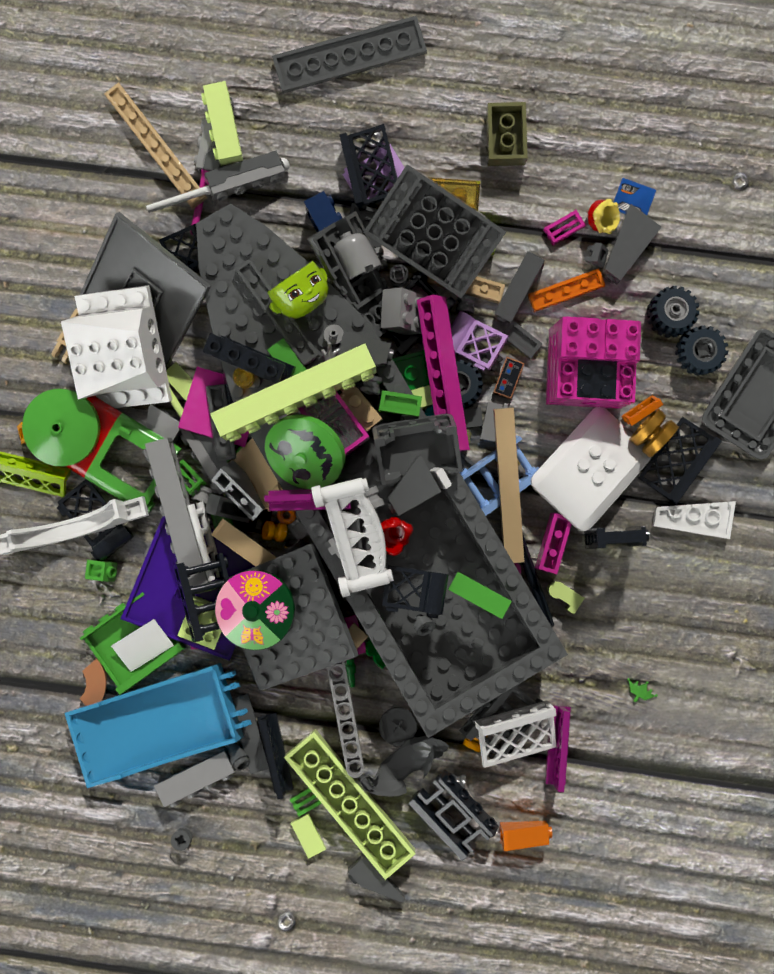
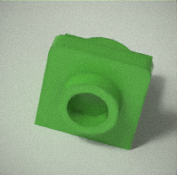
(101, 570)

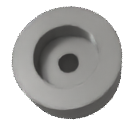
(334, 339)

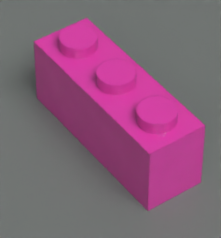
(553, 544)

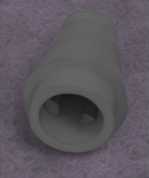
(238, 758)

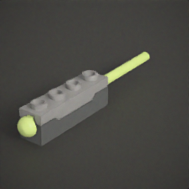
(202, 449)

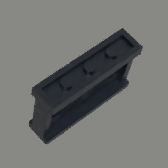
(633, 536)

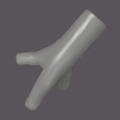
(329, 354)

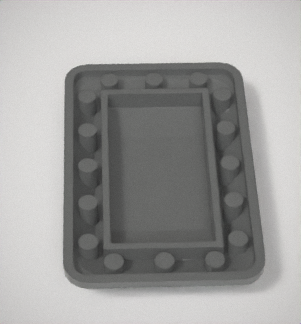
(745, 400)

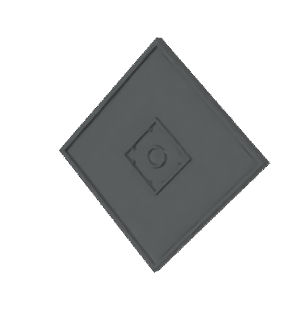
(136, 260)

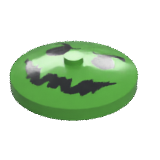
(304, 451)

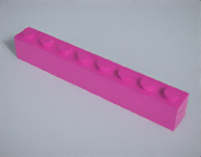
(442, 362)

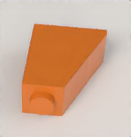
(524, 834)

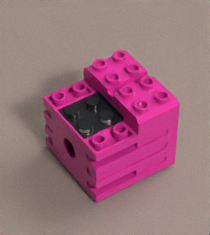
(592, 362)

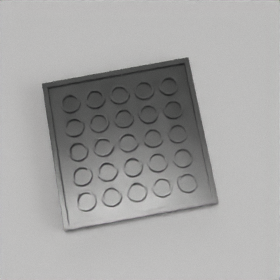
(318, 629)

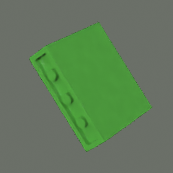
(113, 629)

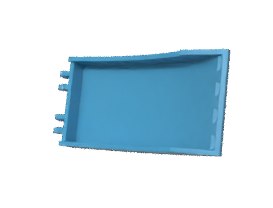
(155, 725)

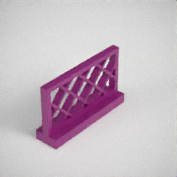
(292, 500)
(557, 757)

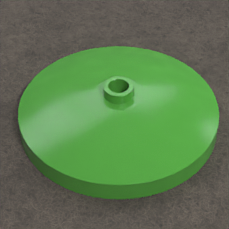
(77, 424)

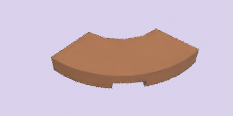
(95, 683)

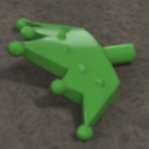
(640, 691)

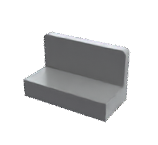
(488, 428)

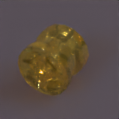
(240, 377)

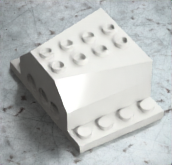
(117, 348)

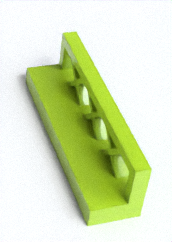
(30, 469)

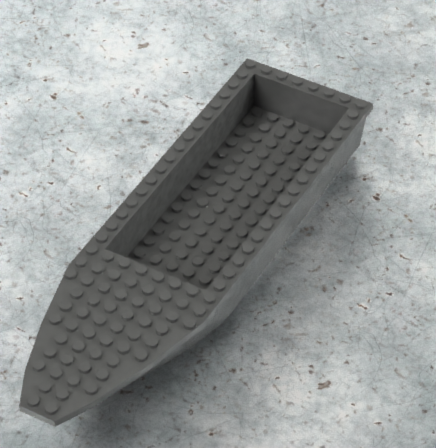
(470, 650)

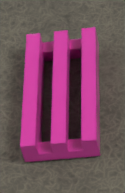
(551, 235)

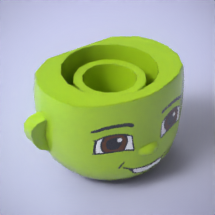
(300, 292)

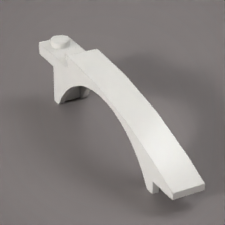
(104, 518)

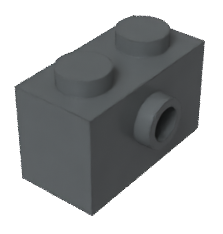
(225, 508)

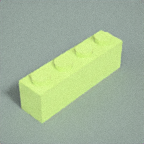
(223, 123)

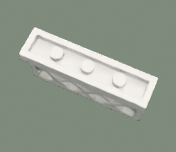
(516, 720)

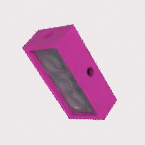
(339, 418)

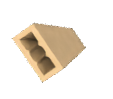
(241, 543)

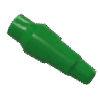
(351, 670)

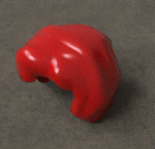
(396, 535)

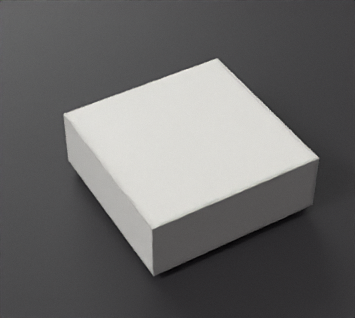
(440, 477)

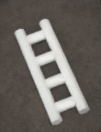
(199, 534)

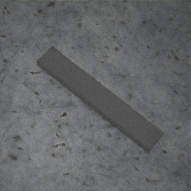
(286, 326)

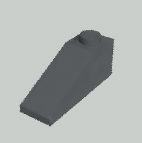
(239, 489)
(368, 877)

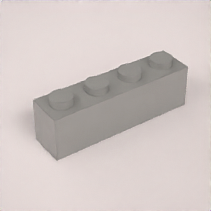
(195, 778)

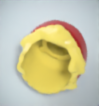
(603, 216)

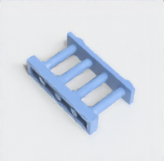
(490, 505)

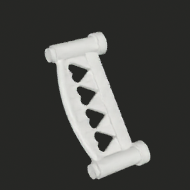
(335, 499)

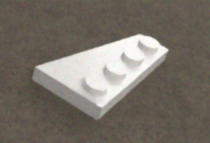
(702, 519)

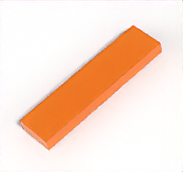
(566, 290)

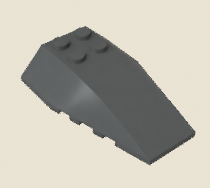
(364, 291)

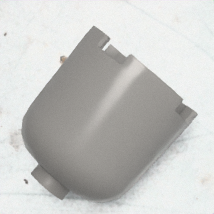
(356, 254)

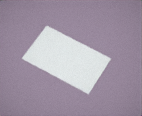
(142, 645)

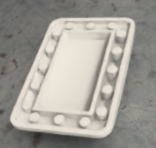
(590, 469)

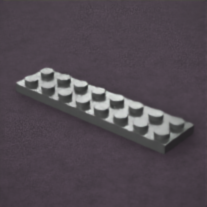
(349, 54)

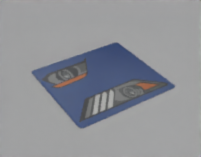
(635, 194)

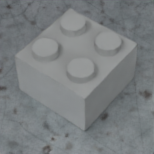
(400, 311)

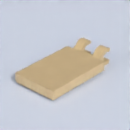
(258, 470)

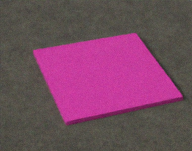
(196, 412)

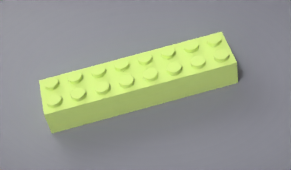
(293, 393)
(350, 804)

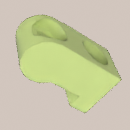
(565, 594)

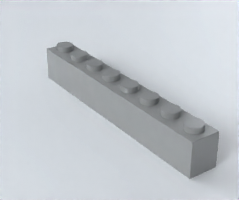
(174, 502)

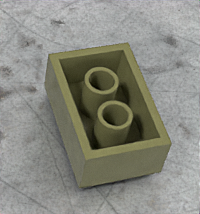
(506, 134)

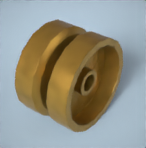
(654, 433)

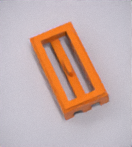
(642, 410)

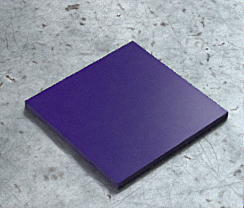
(162, 594)

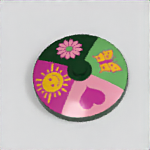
(255, 609)

